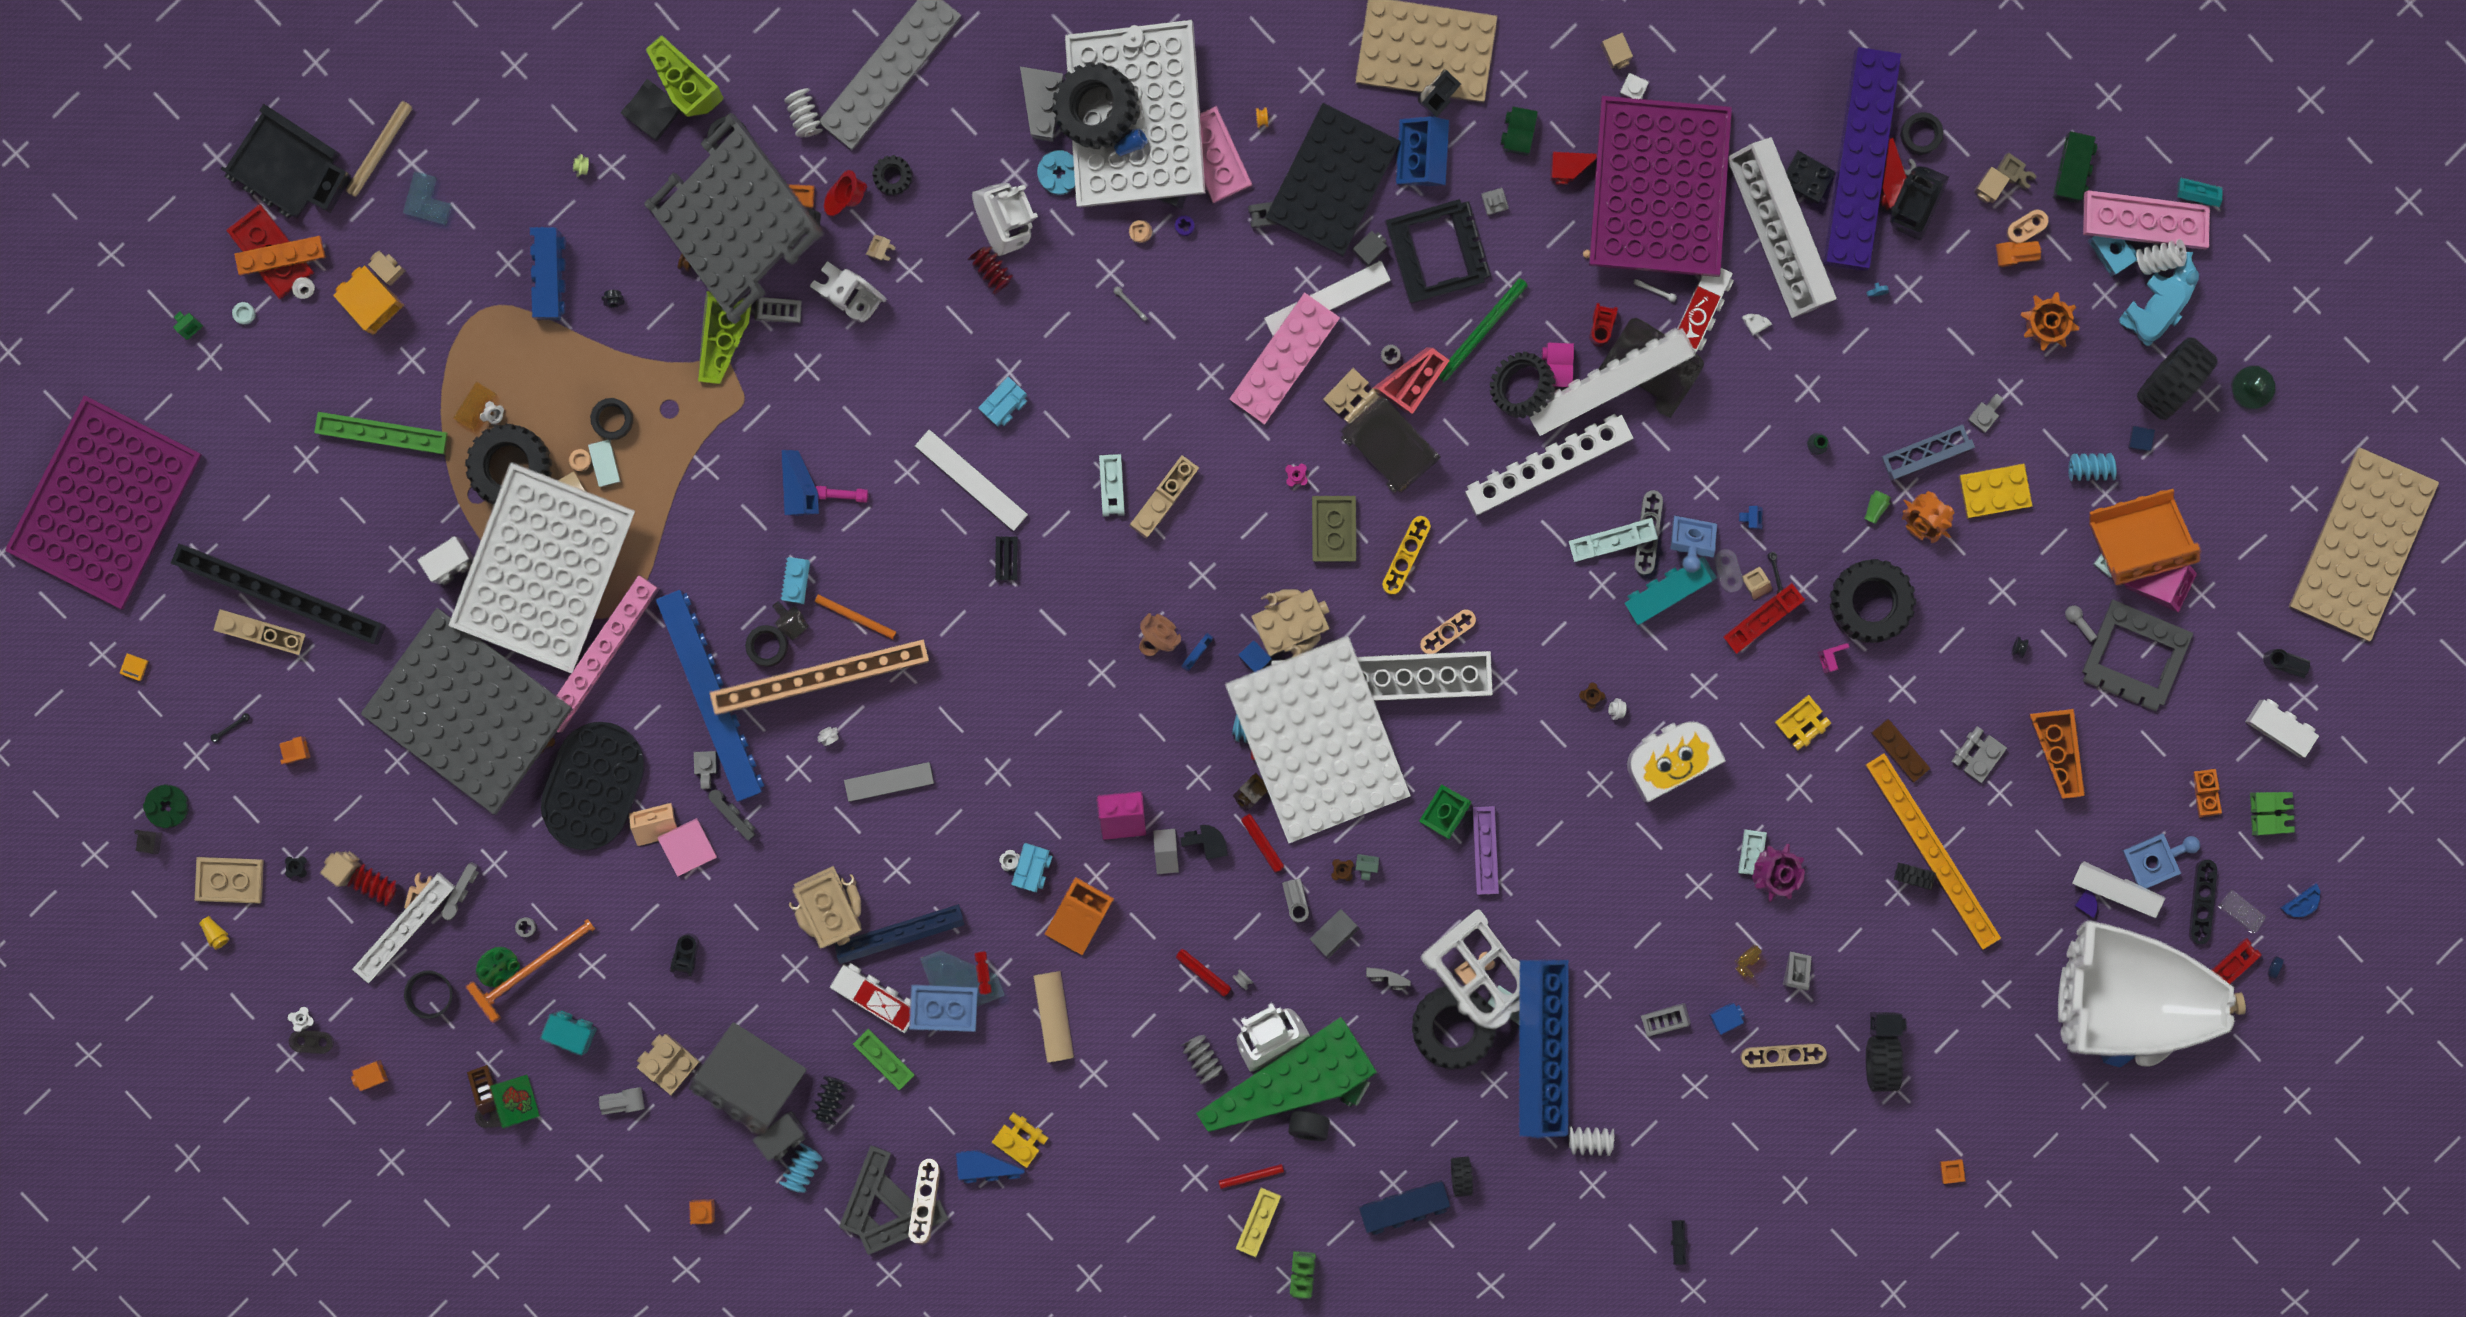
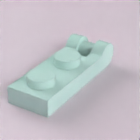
(1111, 484)

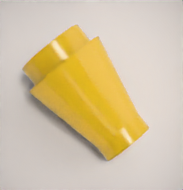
(214, 933)

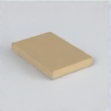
(229, 880)

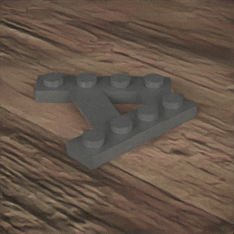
(874, 1182)

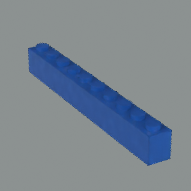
(703, 680)

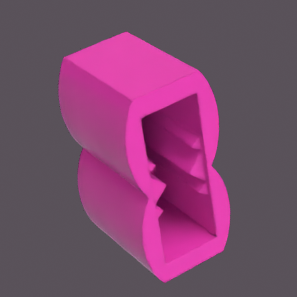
(1560, 359)

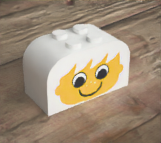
(1672, 758)

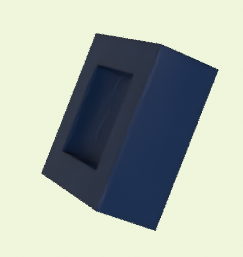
(2141, 438)

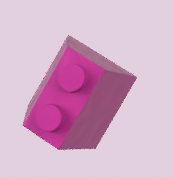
(2166, 587)
(1121, 815)

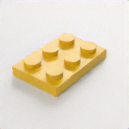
(1995, 490)

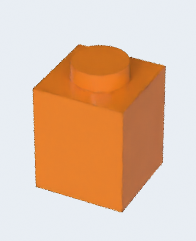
(369, 1076)
(702, 1211)

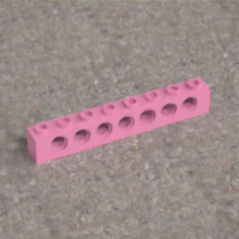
(606, 645)

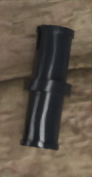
(1679, 1242)

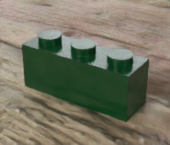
(2075, 167)

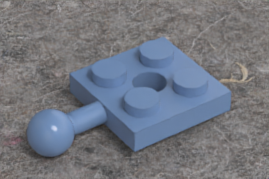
(1701, 544)
(2166, 864)

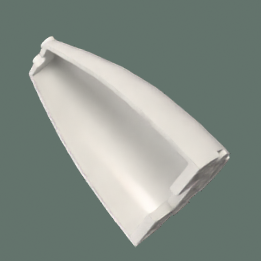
(2137, 995)

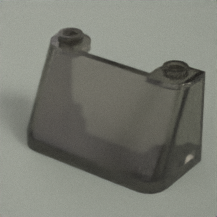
(1669, 386)
(1389, 443)

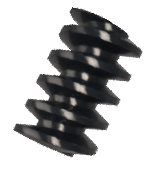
(830, 1100)

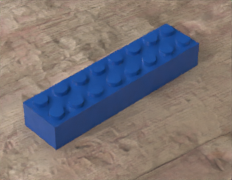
(1543, 1048)

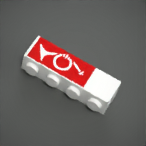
(1702, 306)

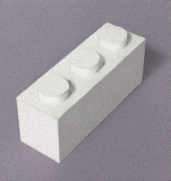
(2282, 728)

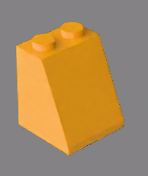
(367, 300)

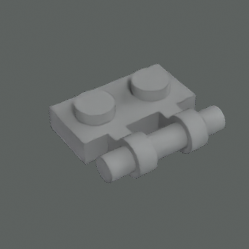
(1985, 757)

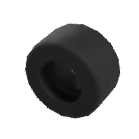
(1309, 1126)

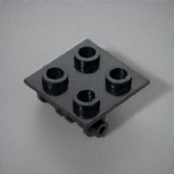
(1809, 176)

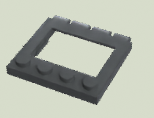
(2149, 627)

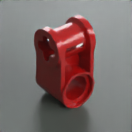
(1603, 320)

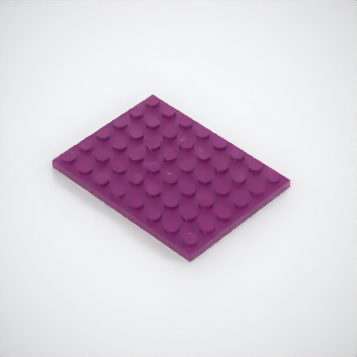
(1660, 186)
(103, 502)

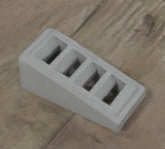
(778, 302)
(1684, 1016)

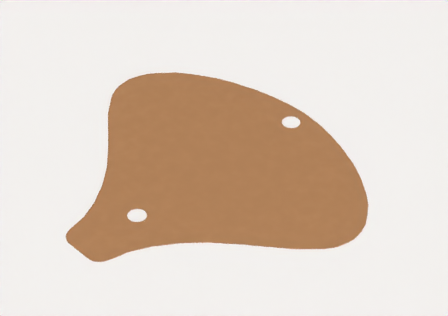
(549, 385)

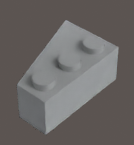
(1039, 92)

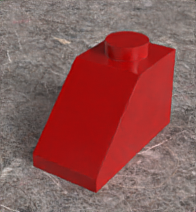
(1568, 166)

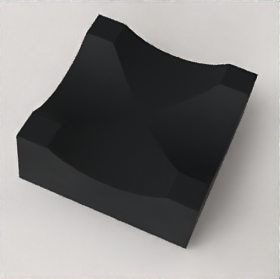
(651, 110)

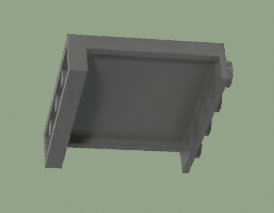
(747, 1078)

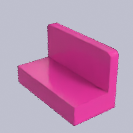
(1827, 658)

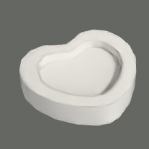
(1133, 38)

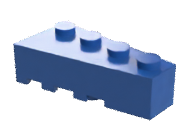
(547, 273)

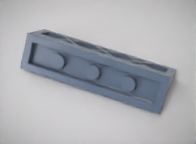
(1930, 460)

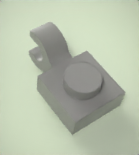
(1984, 415)
(705, 764)

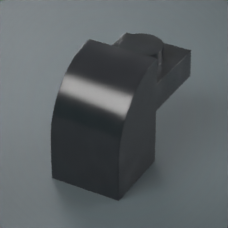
(1436, 96)
(1211, 838)

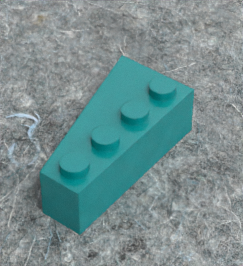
(1668, 591)

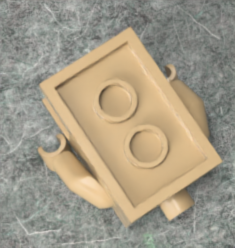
(1291, 621)
(826, 908)

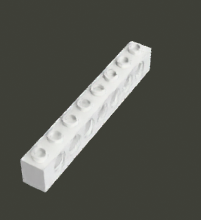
(1620, 435)

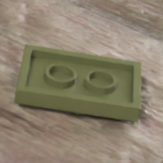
(1333, 528)

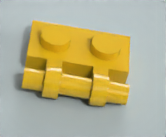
(1800, 716)
(1015, 1145)

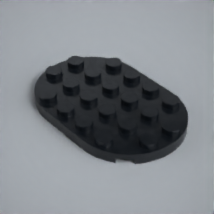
(592, 785)

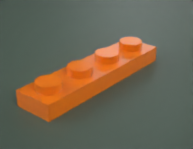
(279, 255)

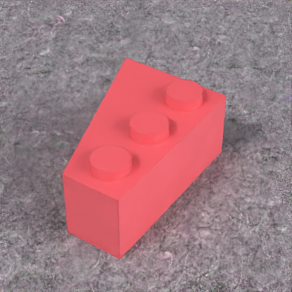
(1413, 380)

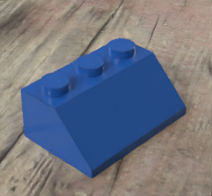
(1422, 151)

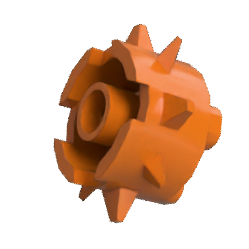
(2061, 315)
(1928, 517)

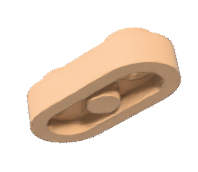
(2027, 227)

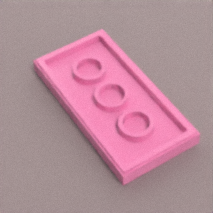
(1222, 165)

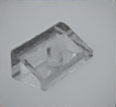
(2242, 912)

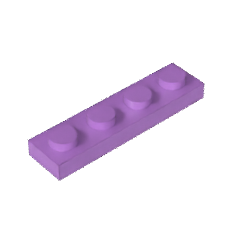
(1485, 850)

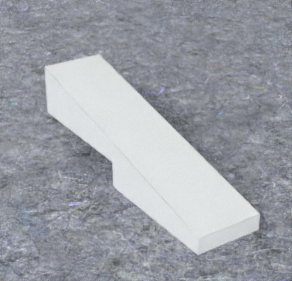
(2118, 890)

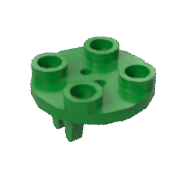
(503, 959)

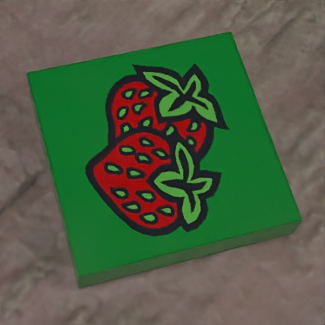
(514, 1101)

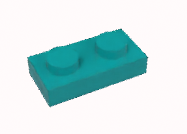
(2199, 192)

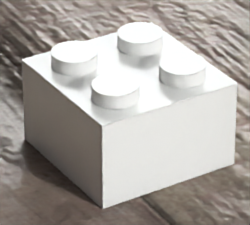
(447, 561)

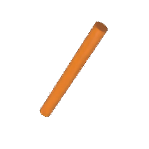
(855, 616)

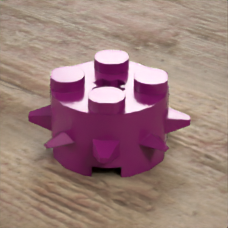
(1778, 872)

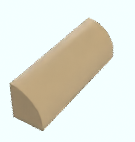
(1053, 1016)

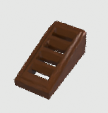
(486, 1102)

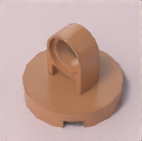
(1159, 633)

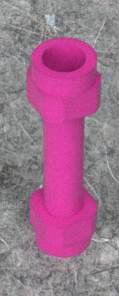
(859, 495)

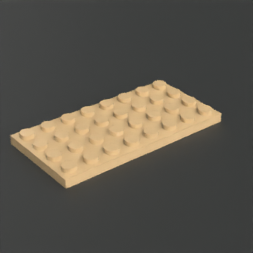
(2363, 544)

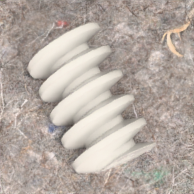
(801, 113)
(2162, 257)
(1591, 1141)

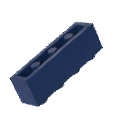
(1404, 1206)

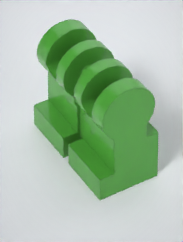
(2266, 821)
(1302, 1284)

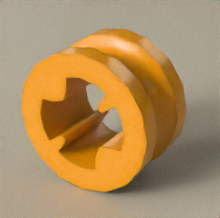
(1262, 117)

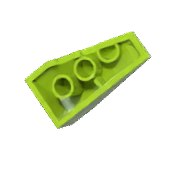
(684, 82)
(718, 340)

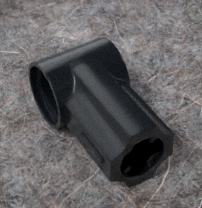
(2288, 663)

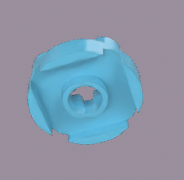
(1049, 180)

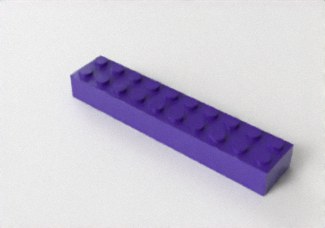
(1862, 159)

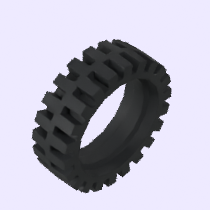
(1538, 398)

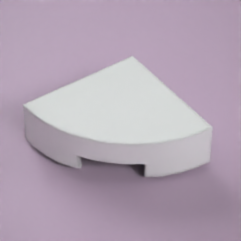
(1755, 323)

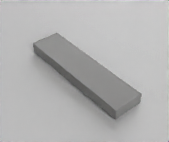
(889, 781)

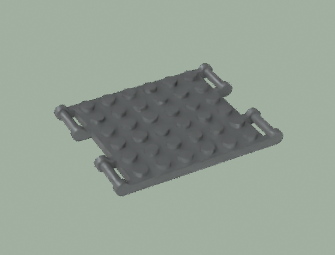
(734, 218)

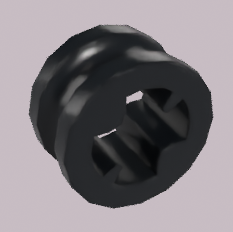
(2020, 647)

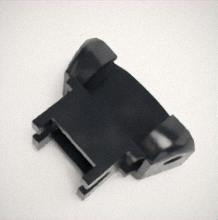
(1918, 201)

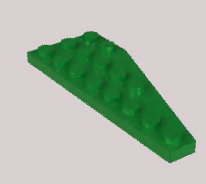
(1308, 1074)

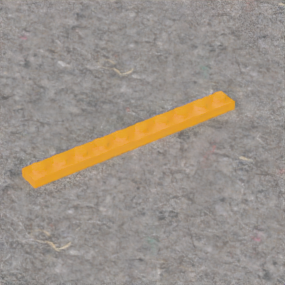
(1933, 851)

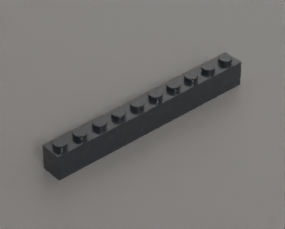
(278, 594)

